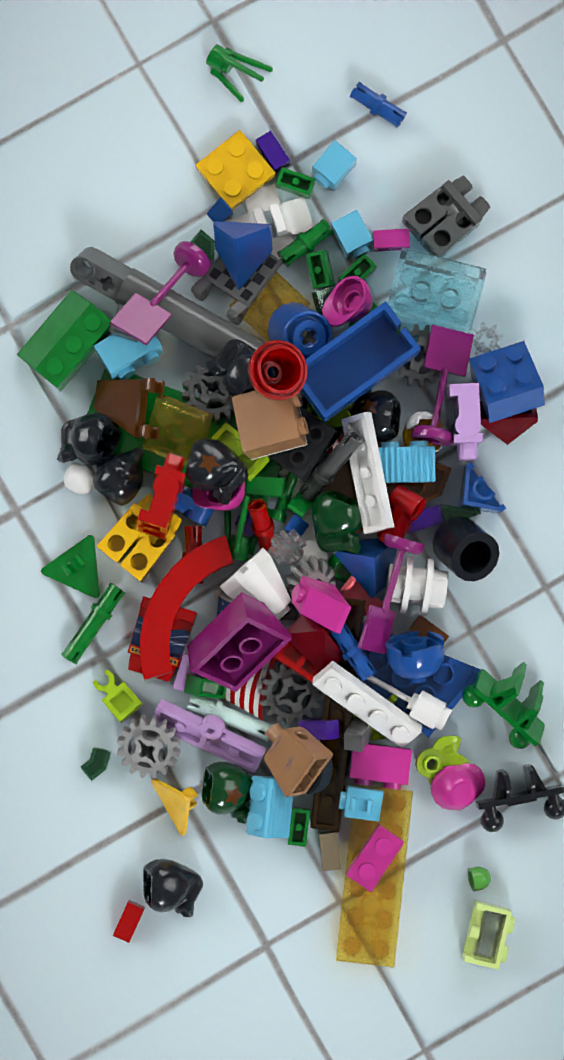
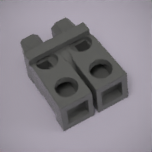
(451, 208)

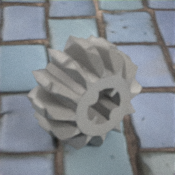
(313, 569)

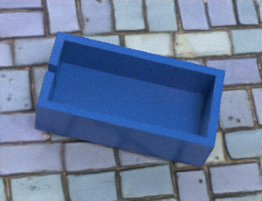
(357, 361)

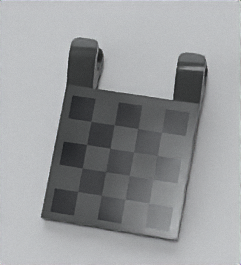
(246, 295)

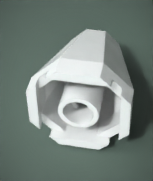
(261, 581)

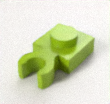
(120, 698)

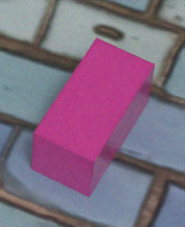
(391, 240)

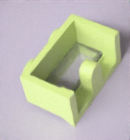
(488, 935)

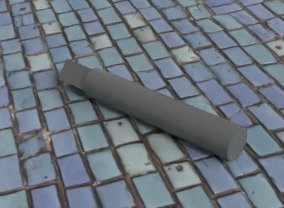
(188, 319)

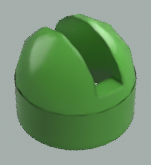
(478, 878)

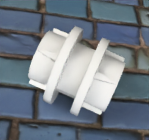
(419, 586)

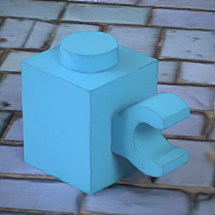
(361, 803)

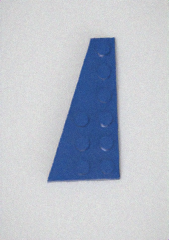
(445, 684)

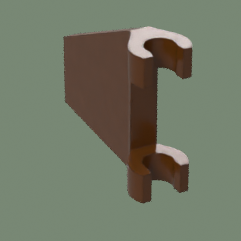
(126, 404)

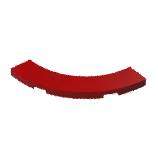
(168, 599)

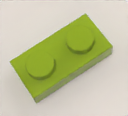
(231, 438)

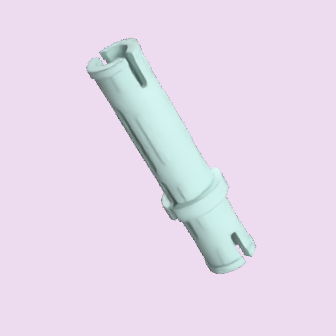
(230, 717)

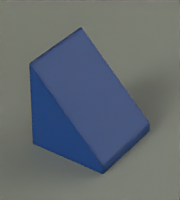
(220, 211)
(297, 524)

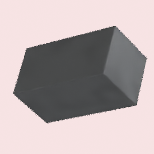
(357, 735)

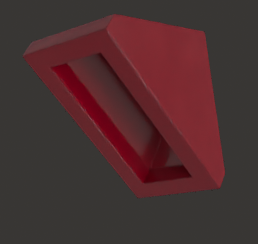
(510, 427)
(314, 643)

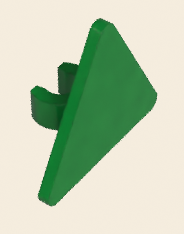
(77, 568)

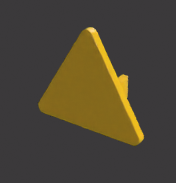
(176, 803)

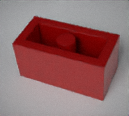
(128, 921)

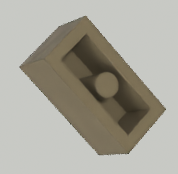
(329, 851)

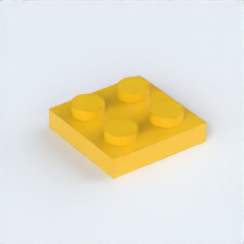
(235, 170)

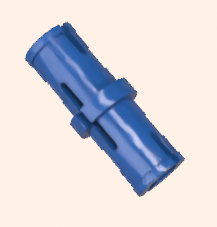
(378, 104)
(354, 655)

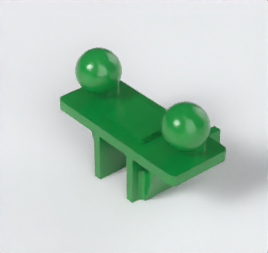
(502, 698)

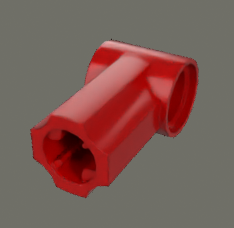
(405, 508)

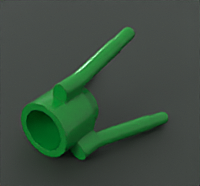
(225, 59)
(237, 543)

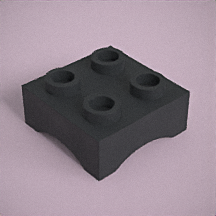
(303, 459)

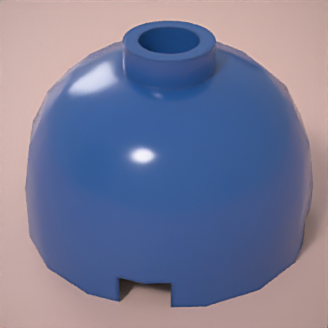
(415, 656)

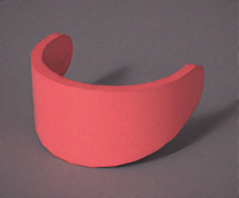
(354, 590)

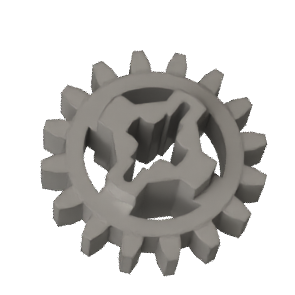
(146, 758)

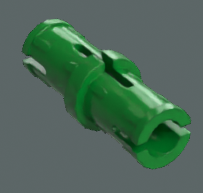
(305, 242)

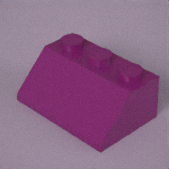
(237, 643)

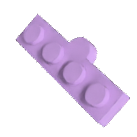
(211, 736)

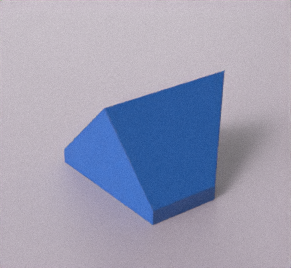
(242, 247)
(477, 494)
(370, 565)

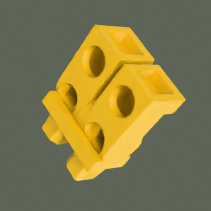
(148, 547)

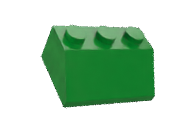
(66, 340)

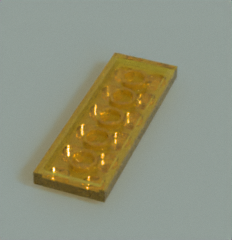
(372, 918)

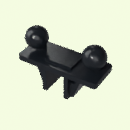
(493, 820)

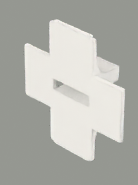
(288, 216)

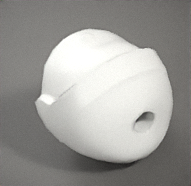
(79, 478)

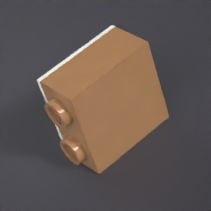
(269, 424)

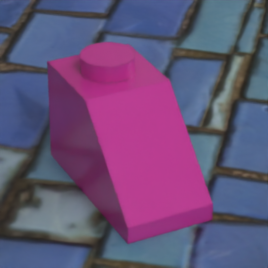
(321, 603)

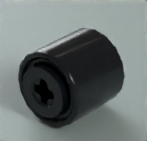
(465, 548)

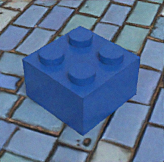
(507, 381)

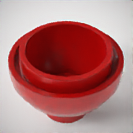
(289, 369)

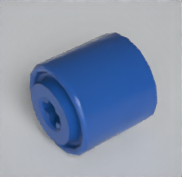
(292, 319)

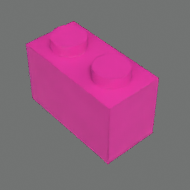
(381, 764)
(374, 857)

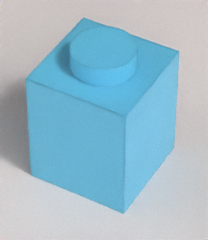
(333, 166)
(352, 235)

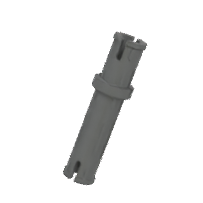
(324, 474)

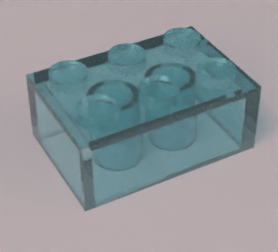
(436, 290)

